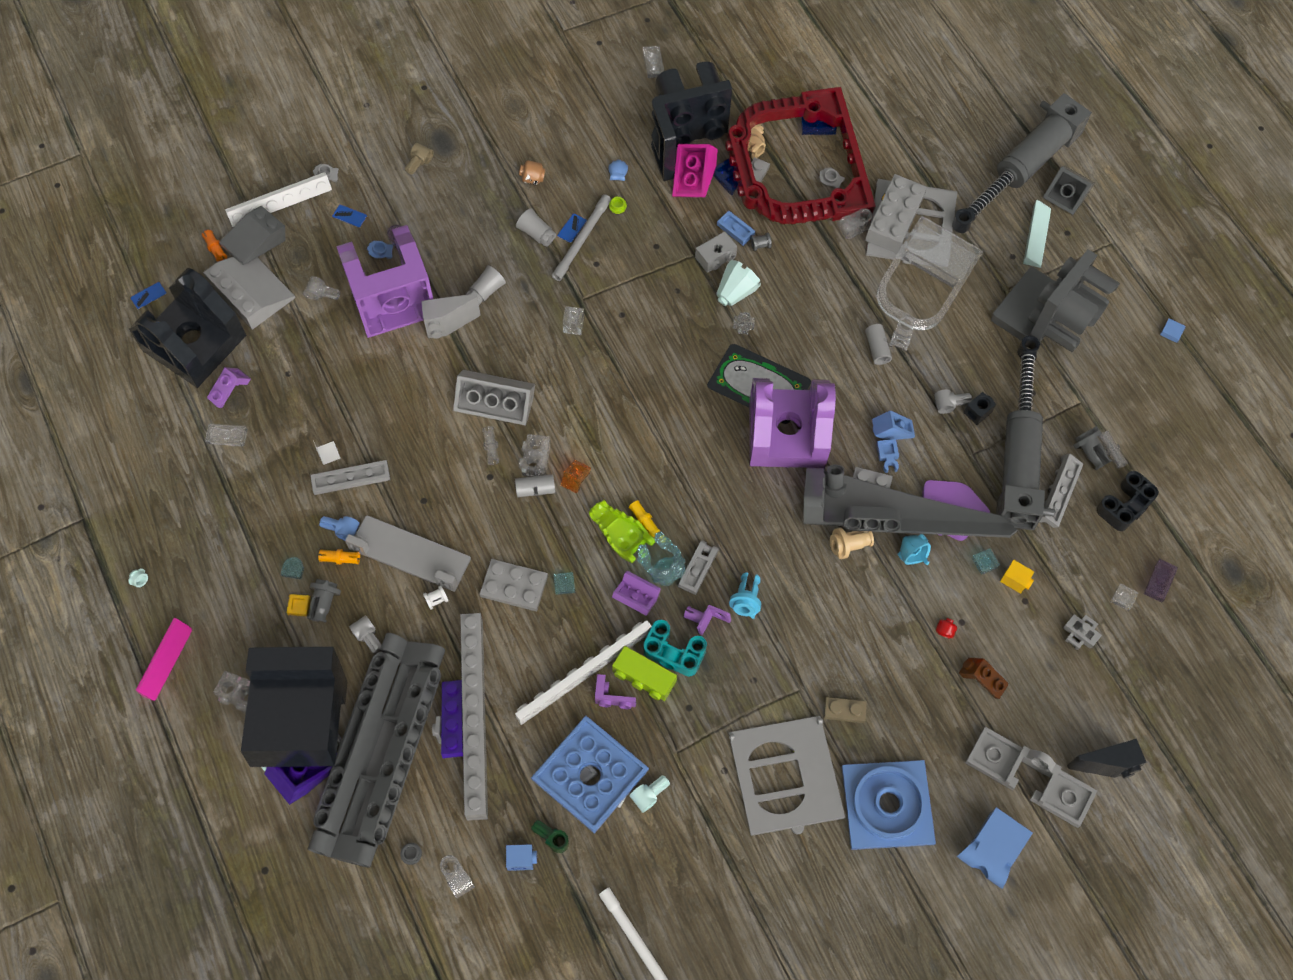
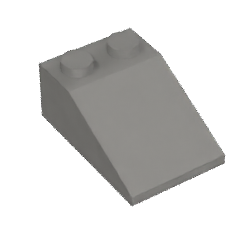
(448, 314)

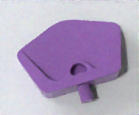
(955, 494)

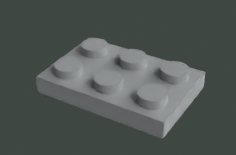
(514, 585)

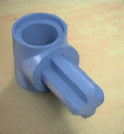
(341, 527)

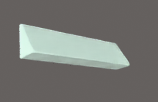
(1037, 235)

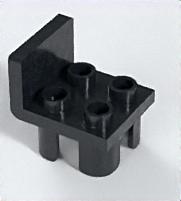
(687, 114)

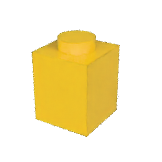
(1018, 577)

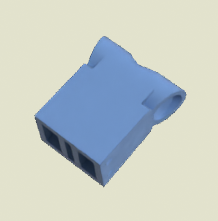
(996, 846)

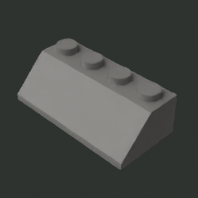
(493, 397)

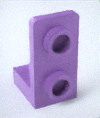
(225, 384)
(602, 688)

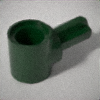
(550, 835)

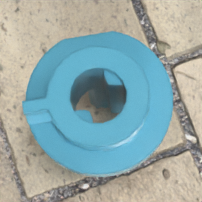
(746, 602)

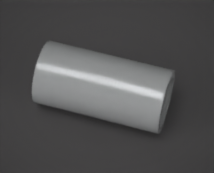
(878, 344)
(535, 485)

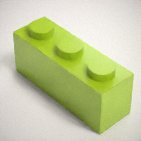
(644, 674)

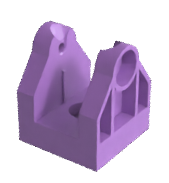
(390, 296)
(811, 411)

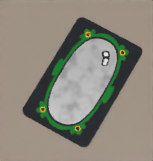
(740, 366)

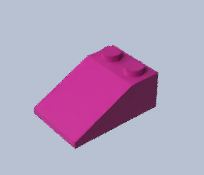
(694, 169)

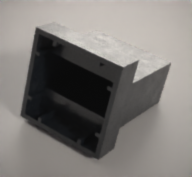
(293, 706)

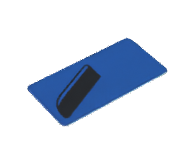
(349, 215)
(572, 228)
(148, 295)

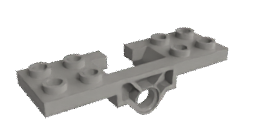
(1000, 760)

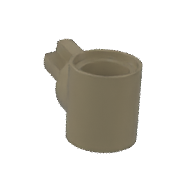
(420, 156)

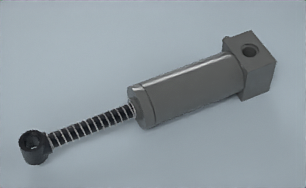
(1061, 127)
(1021, 495)

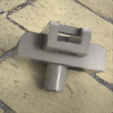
(1082, 631)

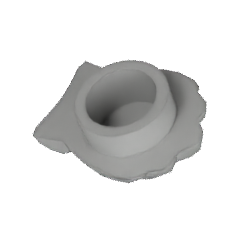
(330, 172)
(831, 177)

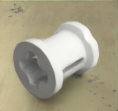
(435, 597)

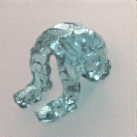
(668, 568)

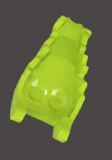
(620, 530)

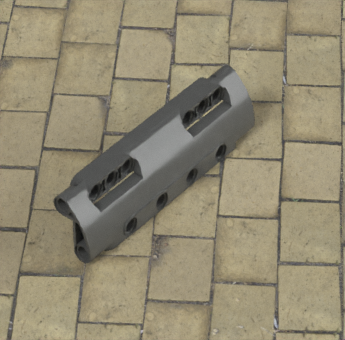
(377, 751)

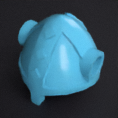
(914, 549)

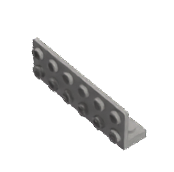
(409, 553)

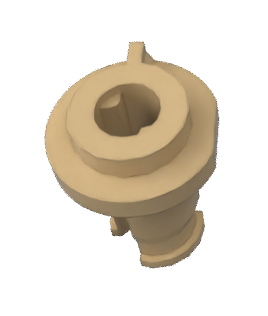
(844, 542)

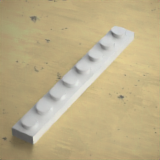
(577, 676)

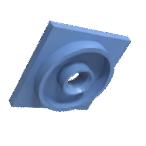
(590, 747)
(871, 825)

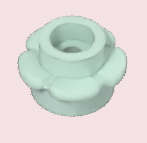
(138, 578)

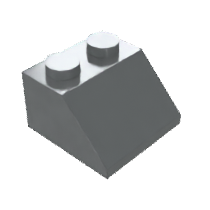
(1068, 189)

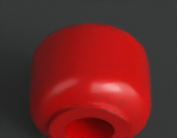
(946, 628)

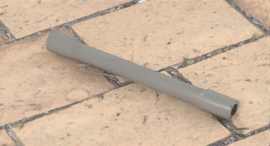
(563, 266)

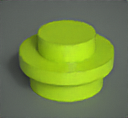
(617, 205)

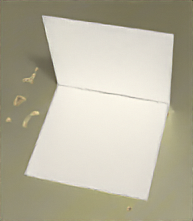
(328, 452)

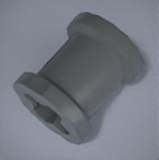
(761, 241)

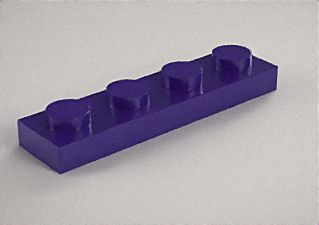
(452, 719)

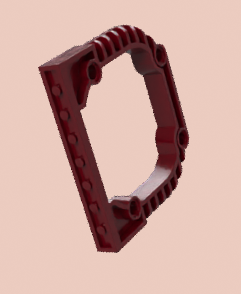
(828, 107)

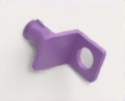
(704, 618)

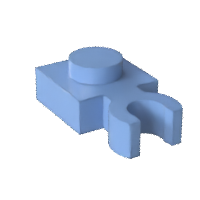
(889, 453)

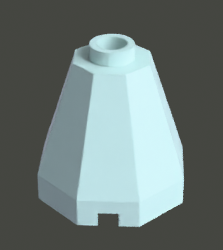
(736, 283)

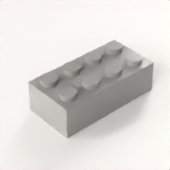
(896, 213)

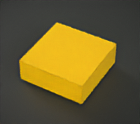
(298, 605)

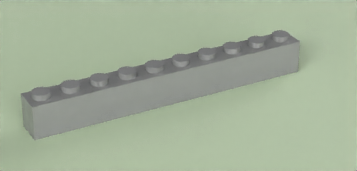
(474, 717)

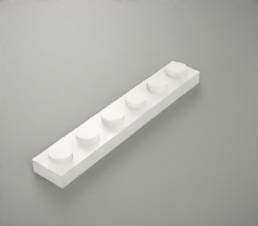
(282, 197)

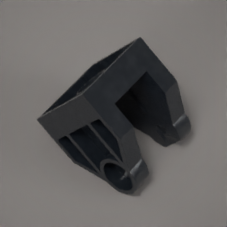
(194, 308)

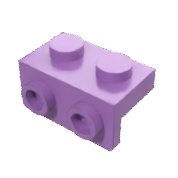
(636, 593)

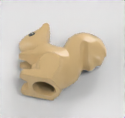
(757, 141)

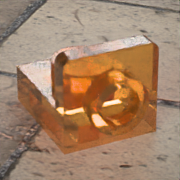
(575, 475)

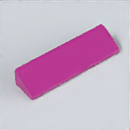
(164, 659)

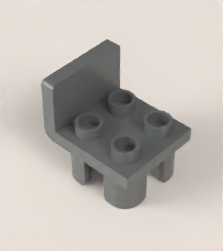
(1040, 302)

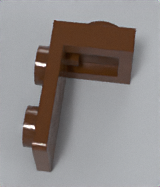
(985, 674)

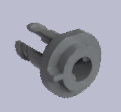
(1093, 447)
(322, 599)

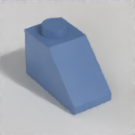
(893, 426)

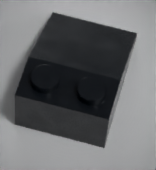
(1112, 761)

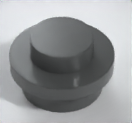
(411, 853)

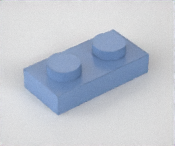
(735, 228)

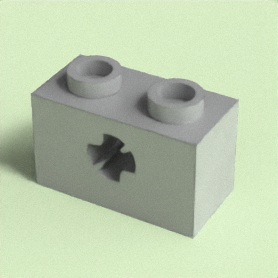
(716, 252)

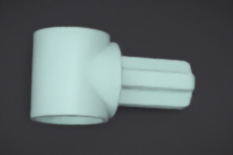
(645, 795)

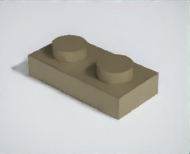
(845, 710)

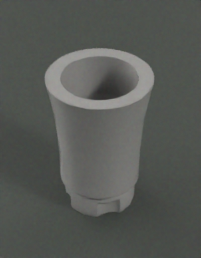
(535, 227)
(487, 284)

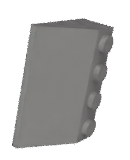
(249, 289)

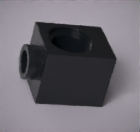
(977, 414)

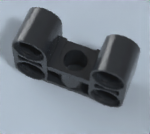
(1135, 505)

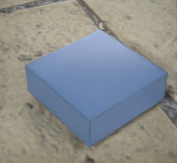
(1172, 330)

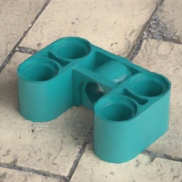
(670, 656)

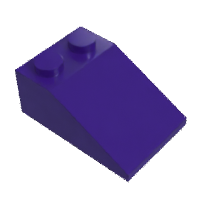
(296, 781)

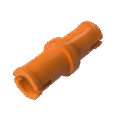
(214, 246)

